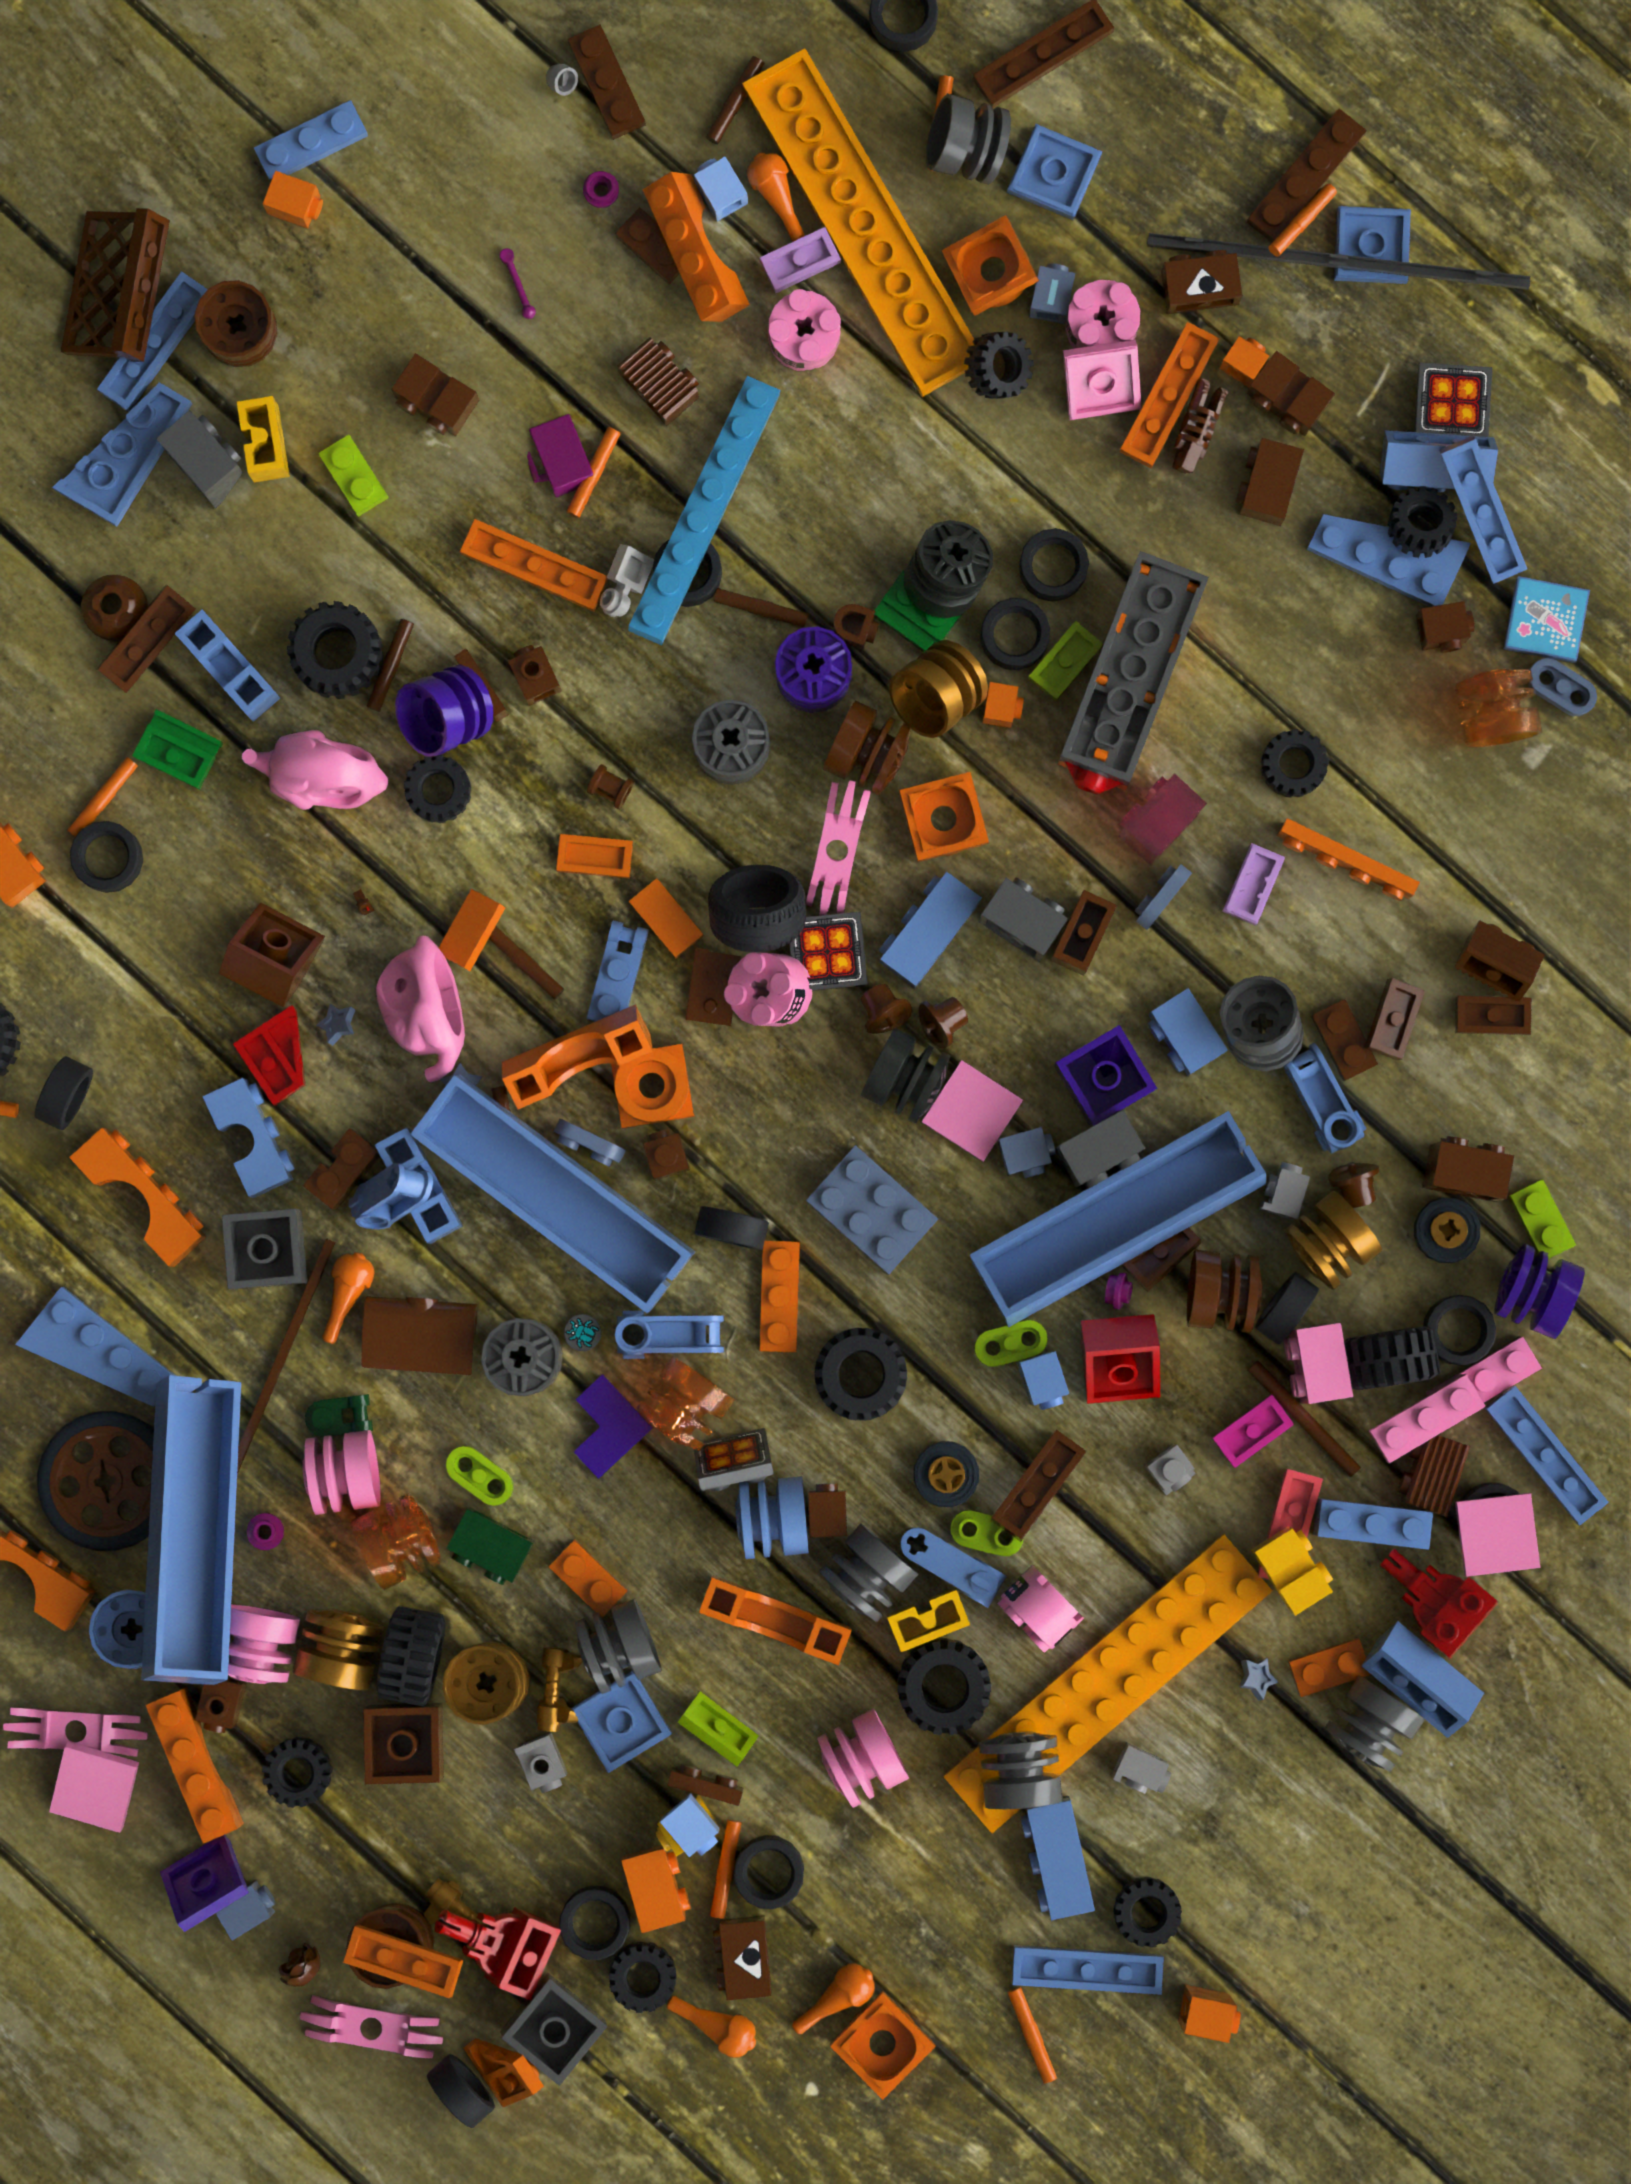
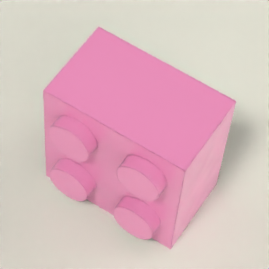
(1318, 1363)

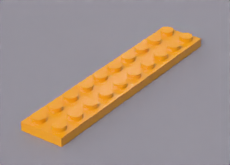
(862, 220)
(1125, 1666)

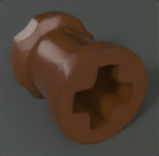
(610, 786)

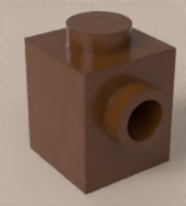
(1445, 626)
(534, 674)
(665, 1154)
(827, 1511)
(221, 1705)

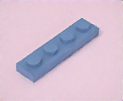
(168, 326)
(1483, 509)
(1546, 1455)
(1087, 1969)

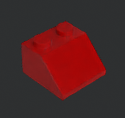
(1120, 1358)

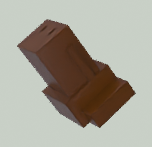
(363, 903)

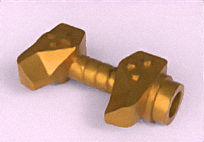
(554, 1710)
(448, 1897)

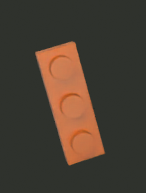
(779, 1296)
(403, 1961)

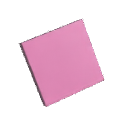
(1102, 379)
(972, 1111)
(1497, 1534)
(94, 1787)

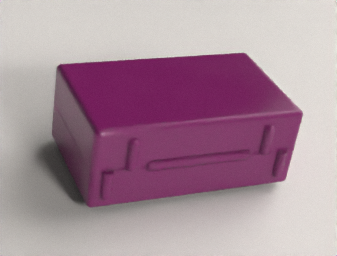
(560, 456)

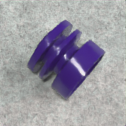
(800, 686)
(444, 710)
(1532, 1288)

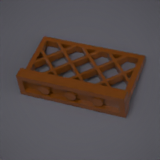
(136, 285)

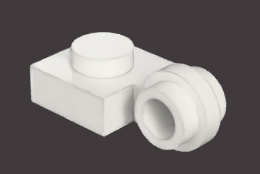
(630, 572)

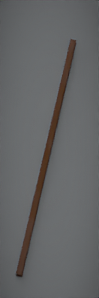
(284, 1351)

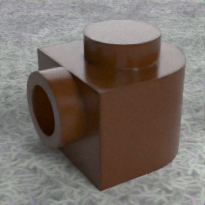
(856, 625)

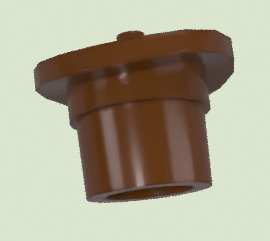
(884, 1009)
(942, 1020)
(1355, 1182)

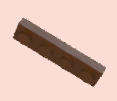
(1043, 53)
(1307, 175)

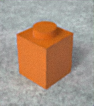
(292, 200)

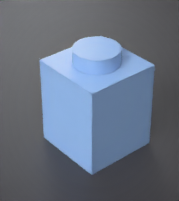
(720, 187)
(691, 1826)

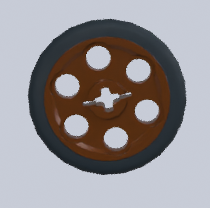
(59, 1462)

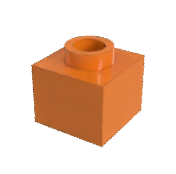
(1245, 360)
(1002, 705)

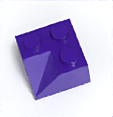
(1105, 1076)

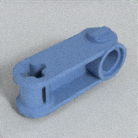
(1323, 1099)
(390, 1196)
(669, 1334)
(954, 1566)

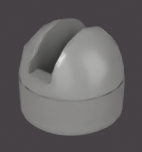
(562, 79)

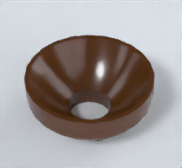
(112, 626)

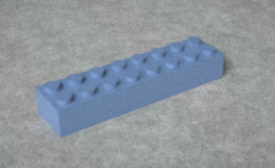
(552, 1192)
(1118, 1219)
(191, 1531)

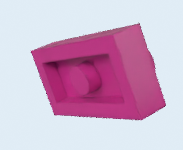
(1252, 1431)

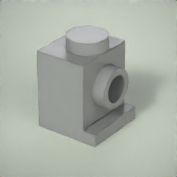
(1285, 1192)
(1170, 1469)
(543, 1748)
(1141, 1769)

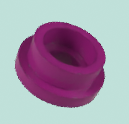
(596, 179)
(1118, 1290)
(277, 1531)

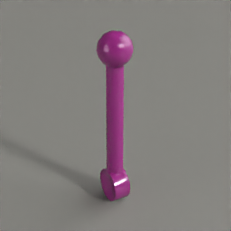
(507, 257)

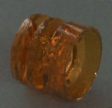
(1498, 708)
(685, 1404)
(396, 1541)

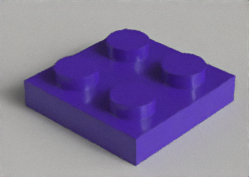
(204, 1882)

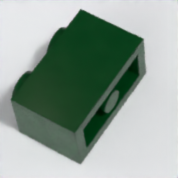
(489, 1546)

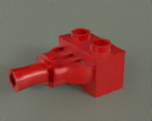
(1446, 1607)
(508, 1950)

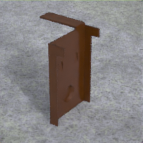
(708, 985)

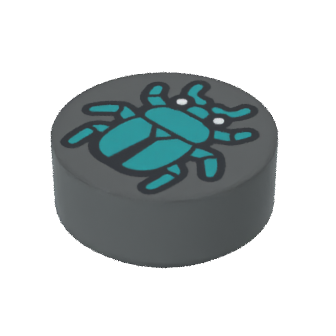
(582, 1332)

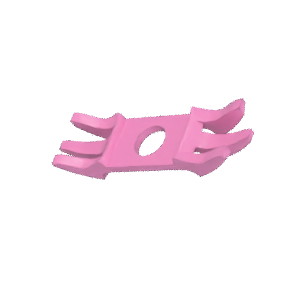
(841, 828)
(53, 1726)
(393, 2034)

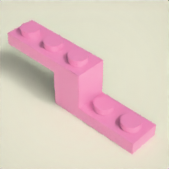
(1455, 1399)

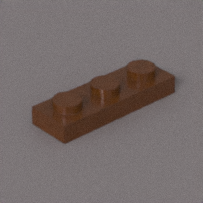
(606, 82)
(146, 638)
(1038, 1485)

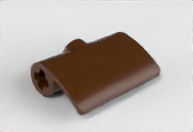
(418, 1335)

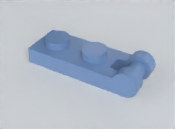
(617, 972)

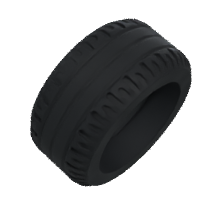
(757, 928)

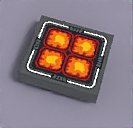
(1453, 399)
(832, 951)
(733, 1460)

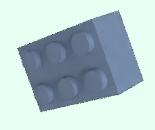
(871, 1210)

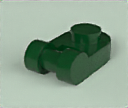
(326, 1416)

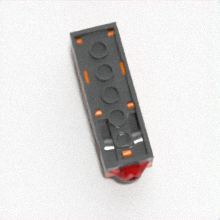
(1131, 674)

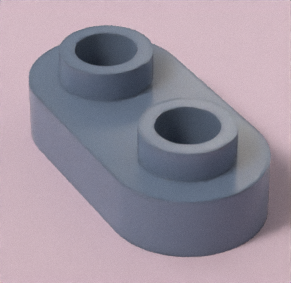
(1562, 684)
(1152, 907)
(603, 1150)

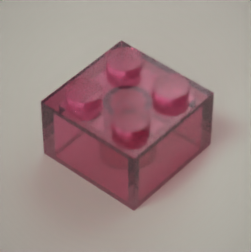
(1162, 819)

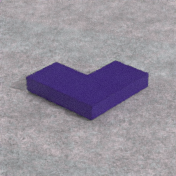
(619, 1426)

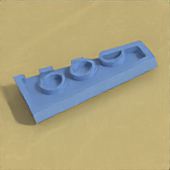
(121, 463)
(1370, 552)
(88, 1344)

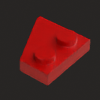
(275, 1055)

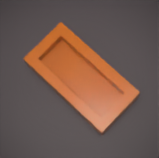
(594, 856)
(666, 918)
(471, 929)

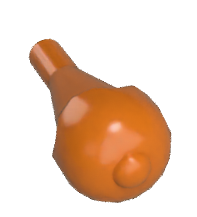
(769, 177)
(351, 1276)
(850, 1988)
(731, 2033)

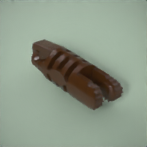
(1198, 426)

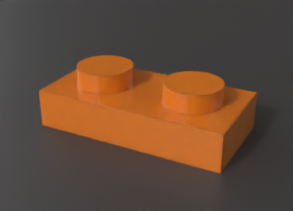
(588, 1578)
(1328, 1667)

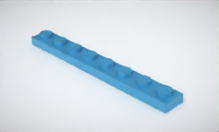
(704, 510)

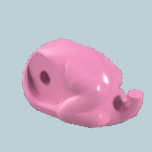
(319, 771)
(423, 1005)

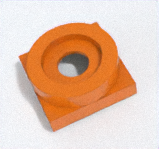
(971, 252)
(953, 792)
(675, 1099)
(886, 2071)

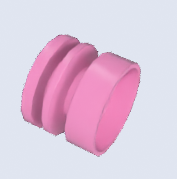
(342, 1472)
(256, 1644)
(862, 1758)

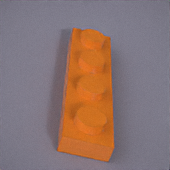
(1169, 395)
(534, 565)
(1360, 866)

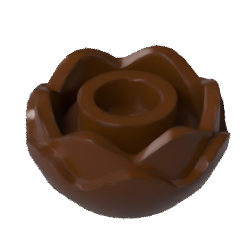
(301, 1966)

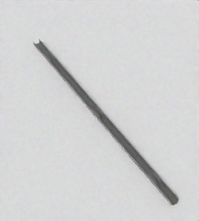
(1342, 261)

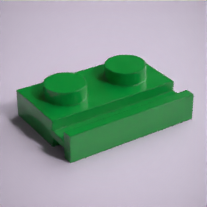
(908, 621)
(177, 749)

